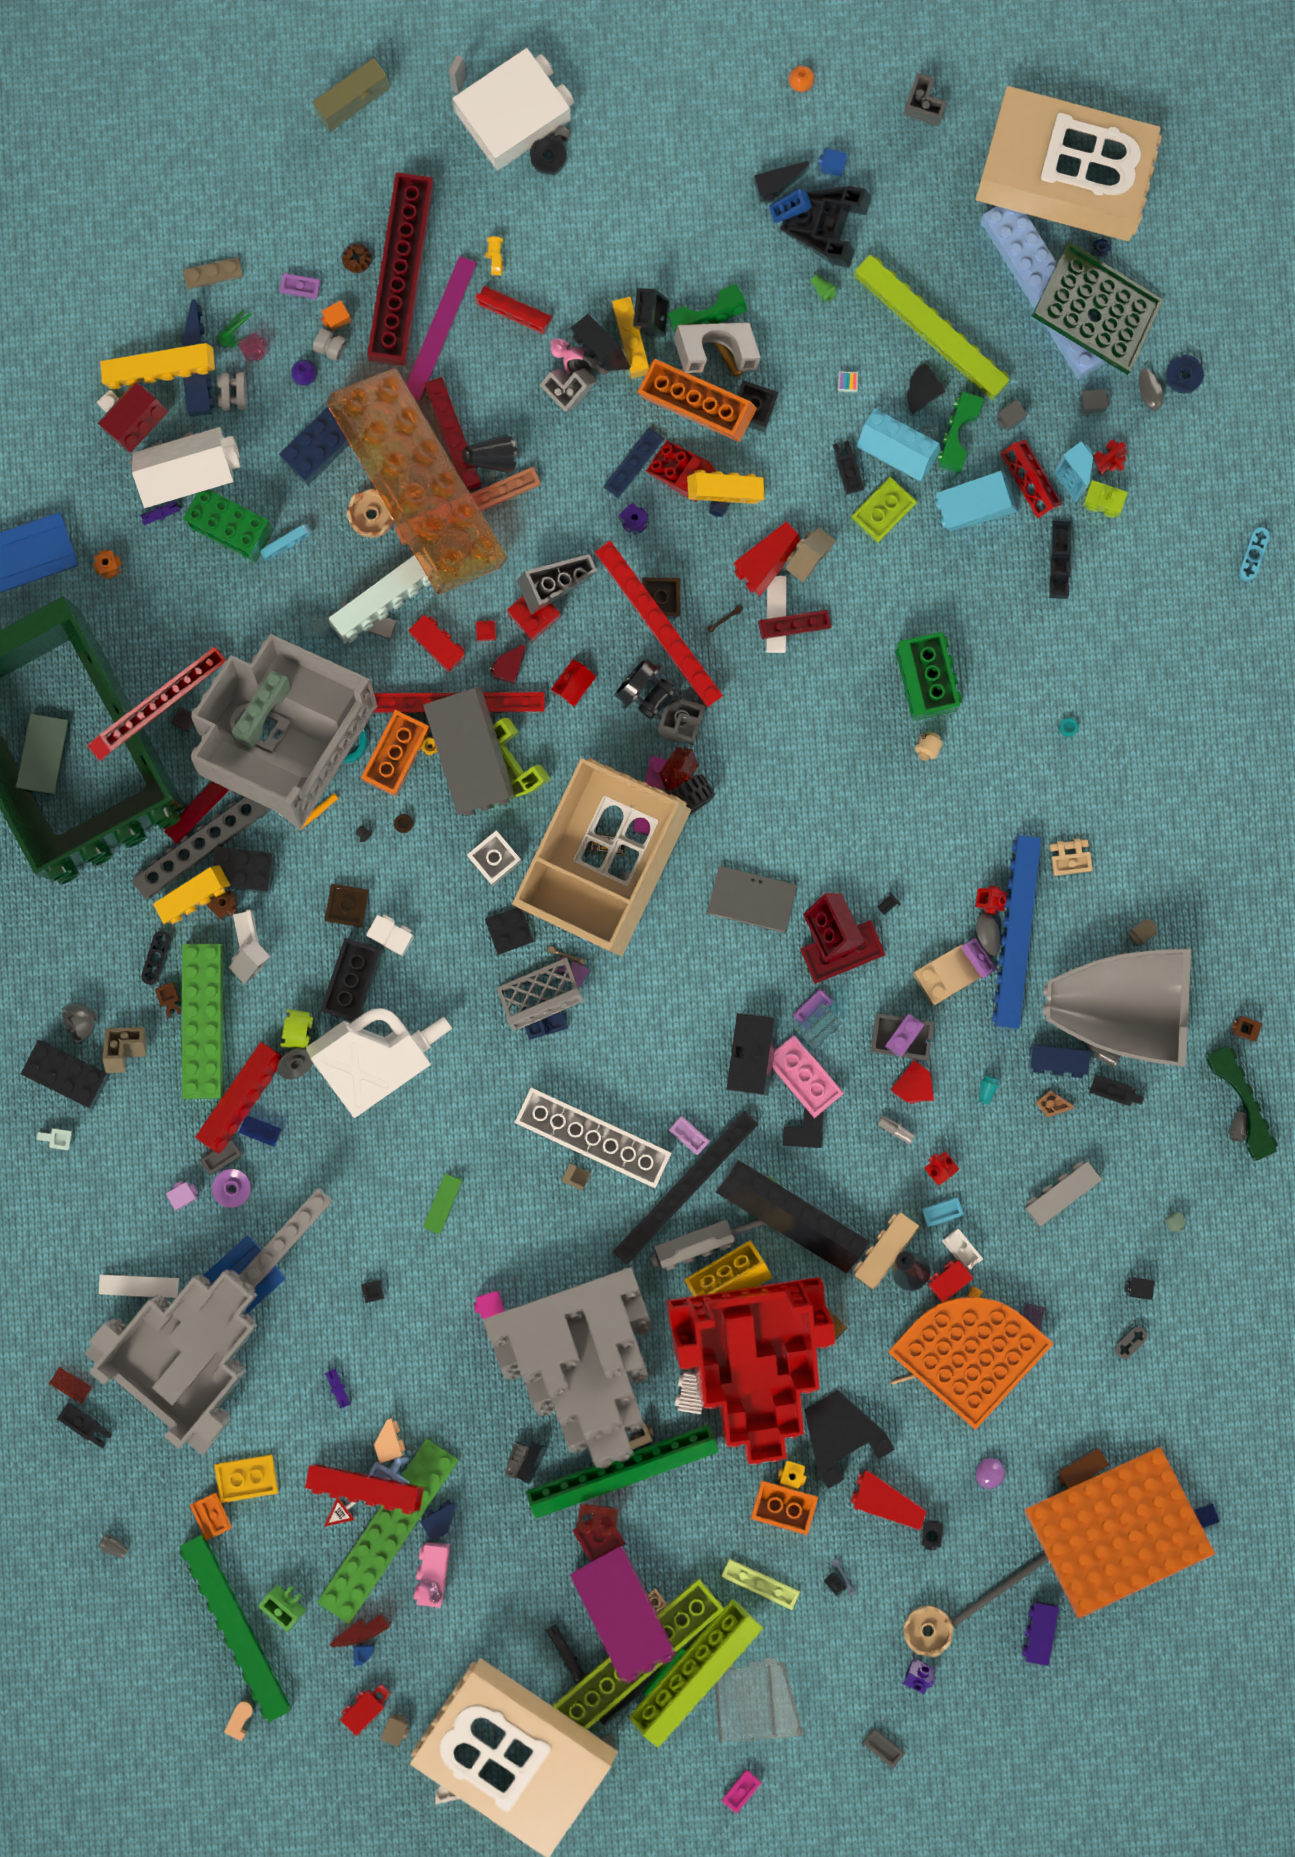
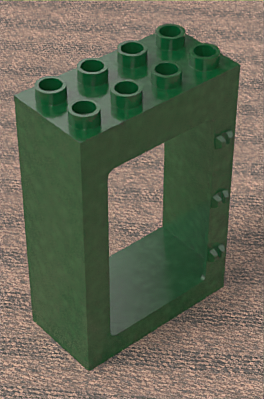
(124, 823)

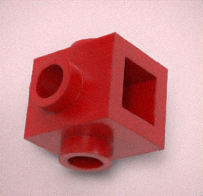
(991, 899)
(941, 1167)

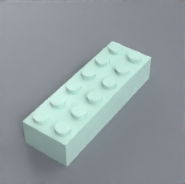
(379, 600)

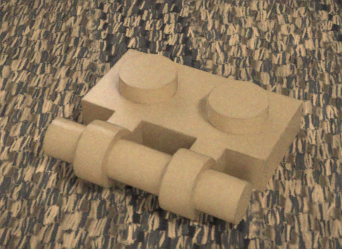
(1070, 863)

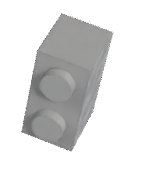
(249, 961)

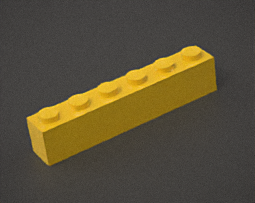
(157, 365)

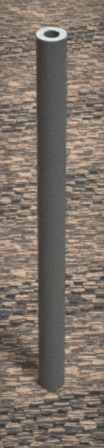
(999, 1590)

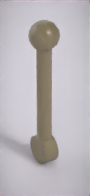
(551, 950)

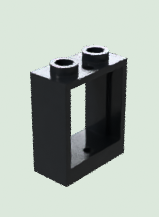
(649, 309)

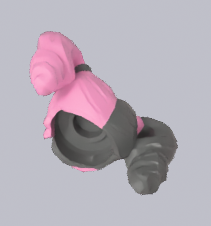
(572, 355)

